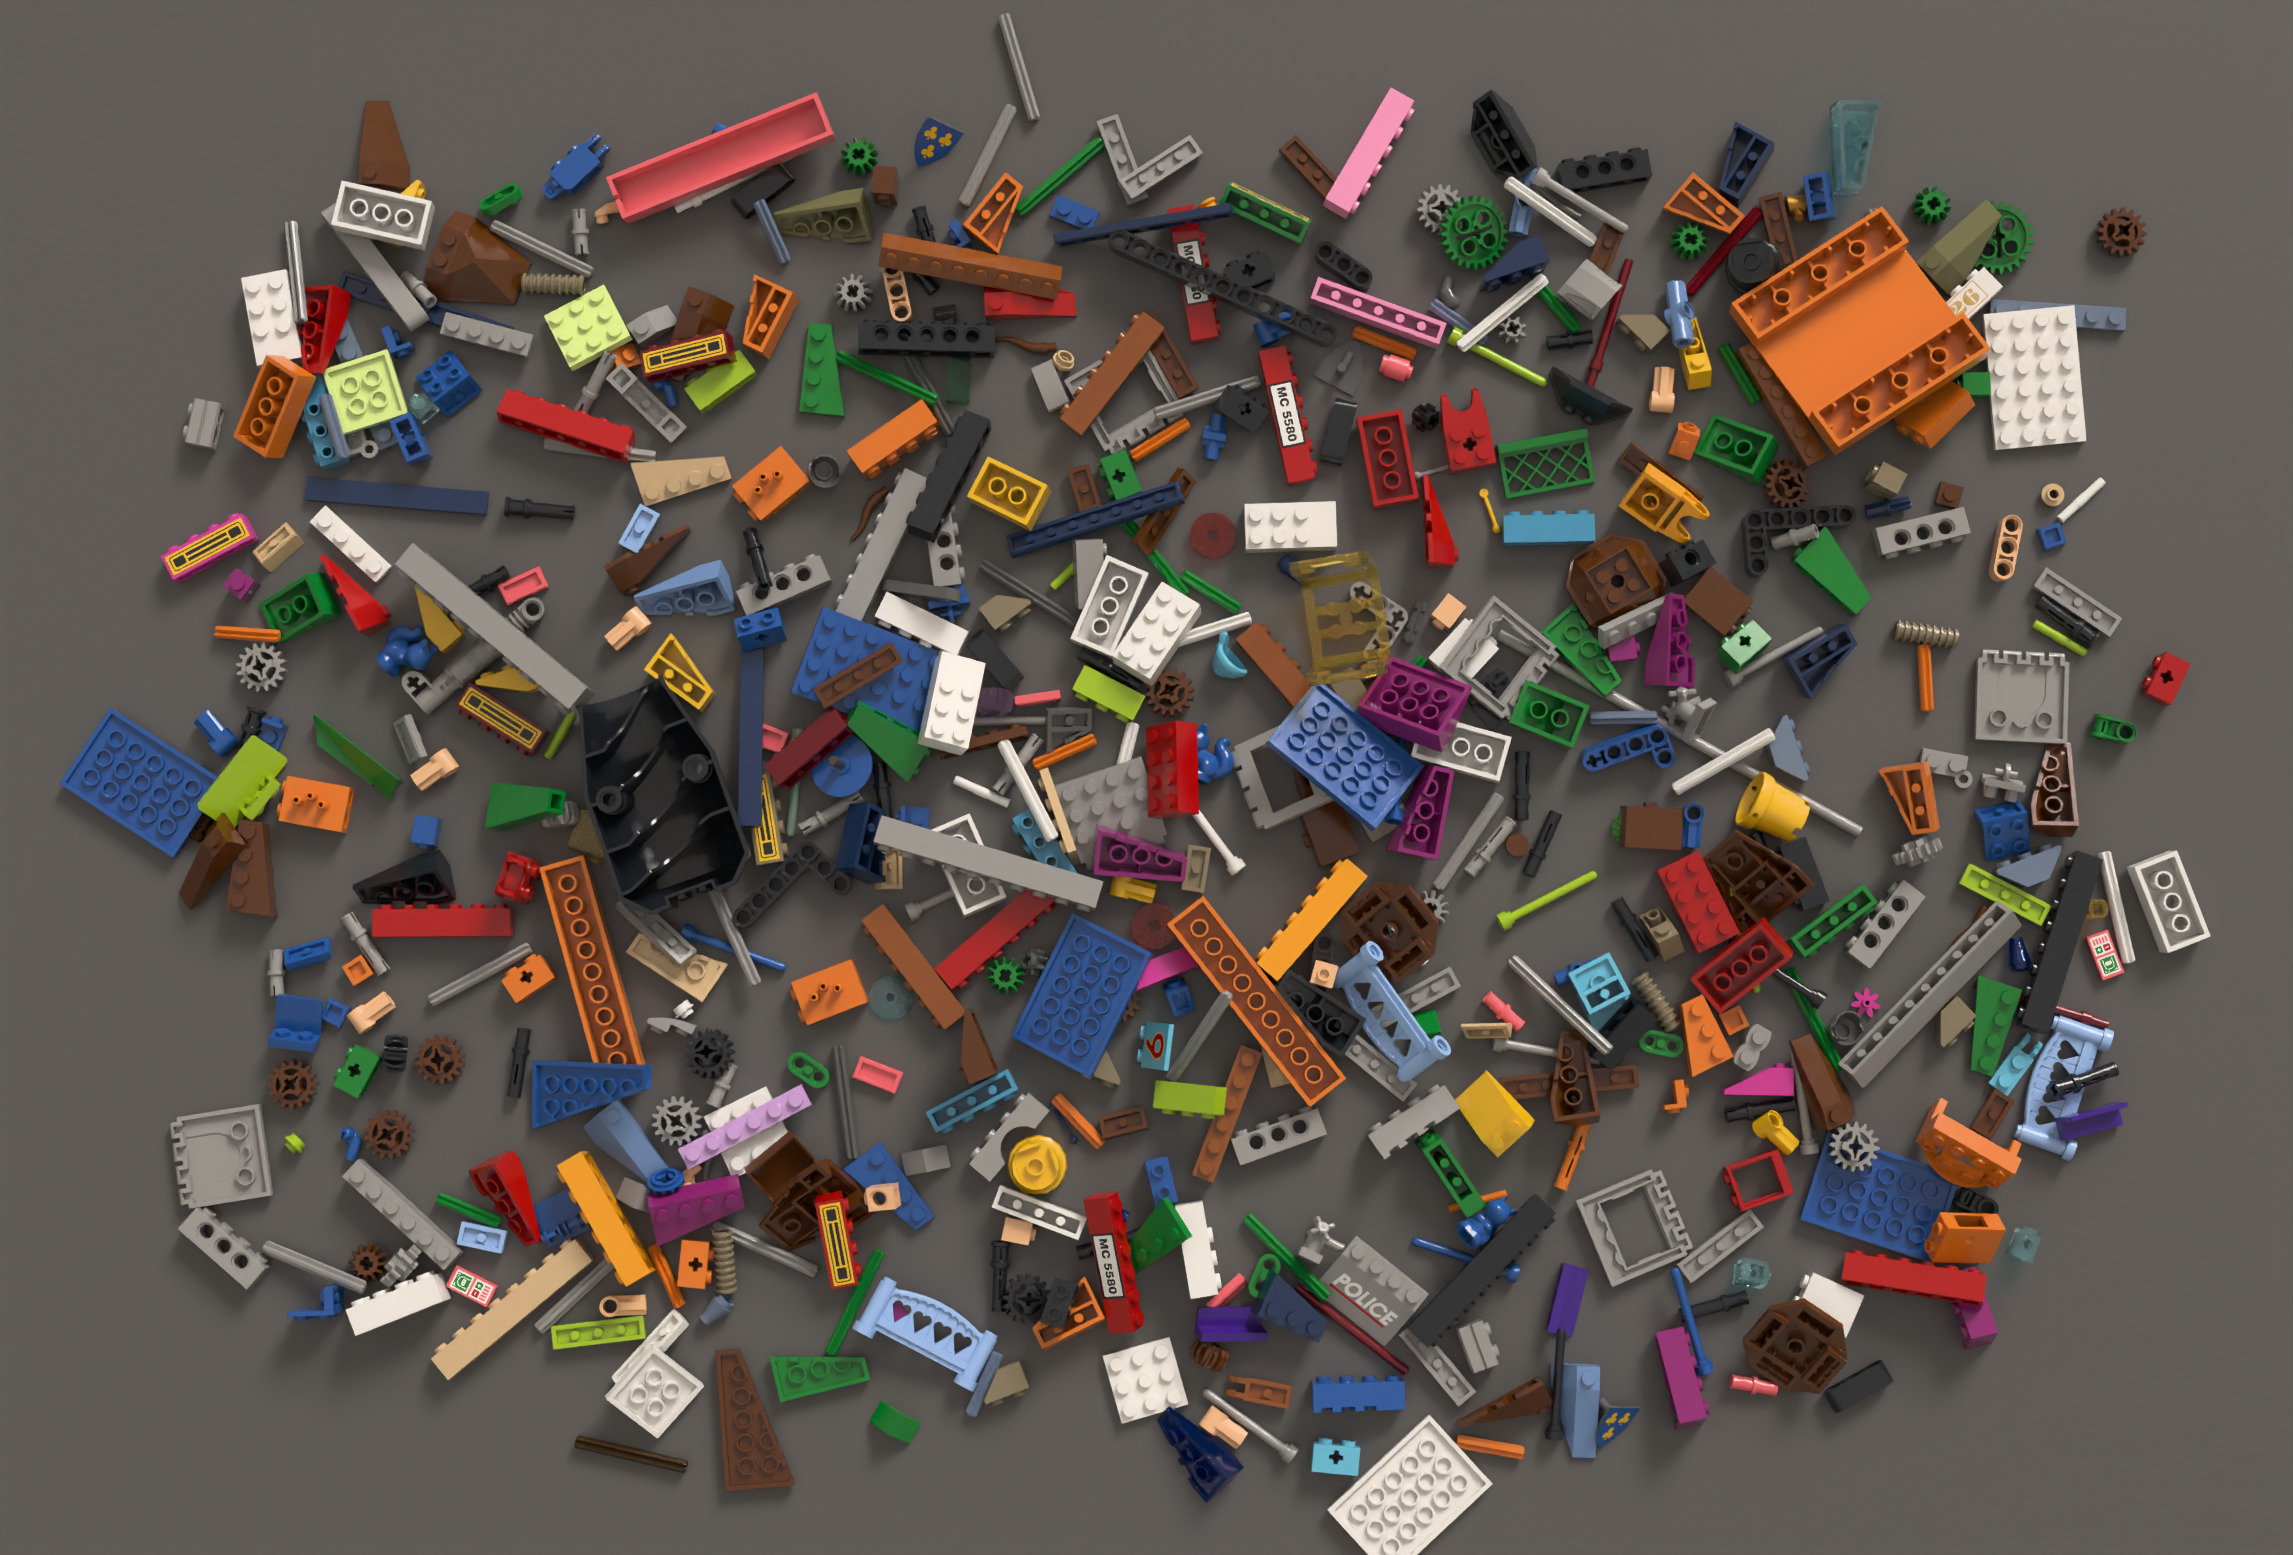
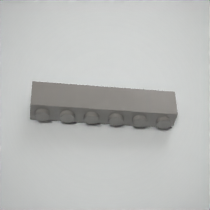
(403, 1214)

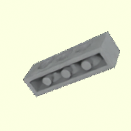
(1954, 520)
(937, 555)
(818, 578)
(1910, 900)
(1314, 1129)
(194, 1228)

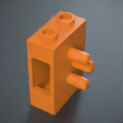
(1935, 414)
(770, 485)
(315, 804)
(828, 992)
(1964, 1237)

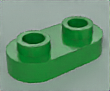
(502, 198)
(1660, 1042)
(809, 1069)
(1260, 1272)

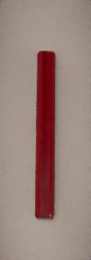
(1723, 251)

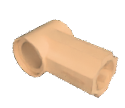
(1662, 395)
(633, 624)
(440, 766)
(367, 1015)
(625, 1305)
(1219, 1424)

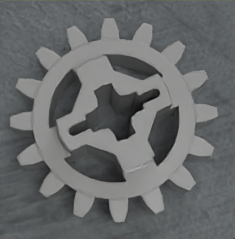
(1440, 199)
(265, 676)
(1917, 851)
(671, 1129)
(1853, 1155)
(401, 1265)

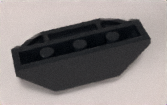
(1502, 137)
(1585, 400)

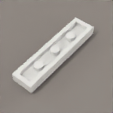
(351, 544)
(661, 1337)

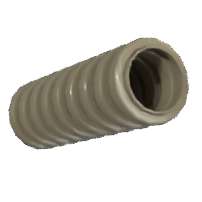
(553, 284)
(1925, 634)
(1656, 1002)
(724, 1261)

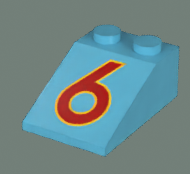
(1156, 1045)

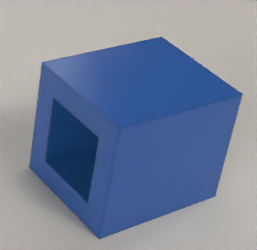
(426, 831)

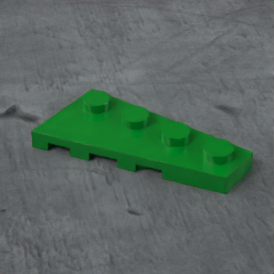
(821, 382)
(1582, 650)
(1994, 1012)
(1158, 1236)
(815, 1374)

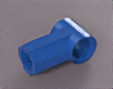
(1270, 334)
(219, 737)
(1692, 828)

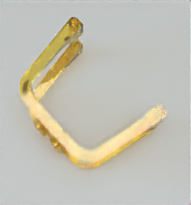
(1317, 674)

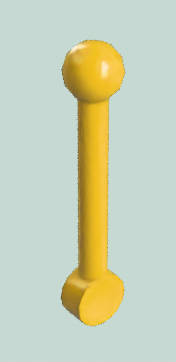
(1483, 494)

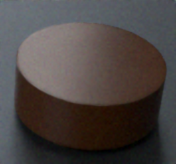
(1516, 845)

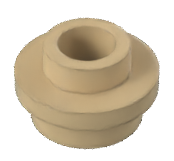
(1063, 360)
(2045, 494)

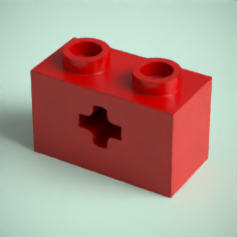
(2175, 672)

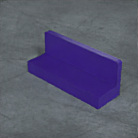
(2090, 1121)
(1566, 1299)
(1229, 1325)

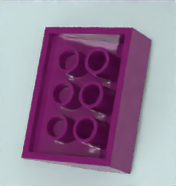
(1415, 704)

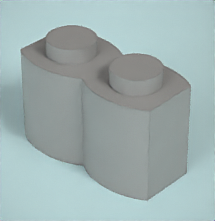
(1752, 1042)

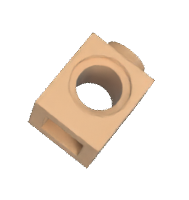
(1447, 612)
(1323, 974)
(891, 1193)
(1018, 1231)

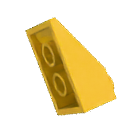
(1493, 1113)

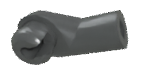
(1447, 295)

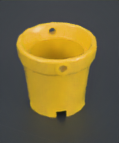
(1771, 808)
(1037, 1165)

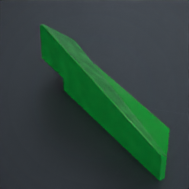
(355, 758)

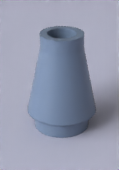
(717, 1308)

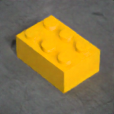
(1009, 493)

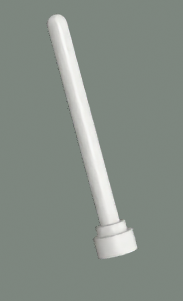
(1233, 863)

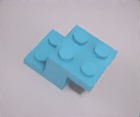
(1599, 989)

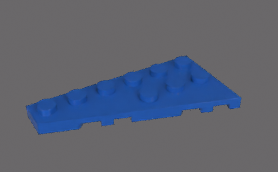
(572, 1087)

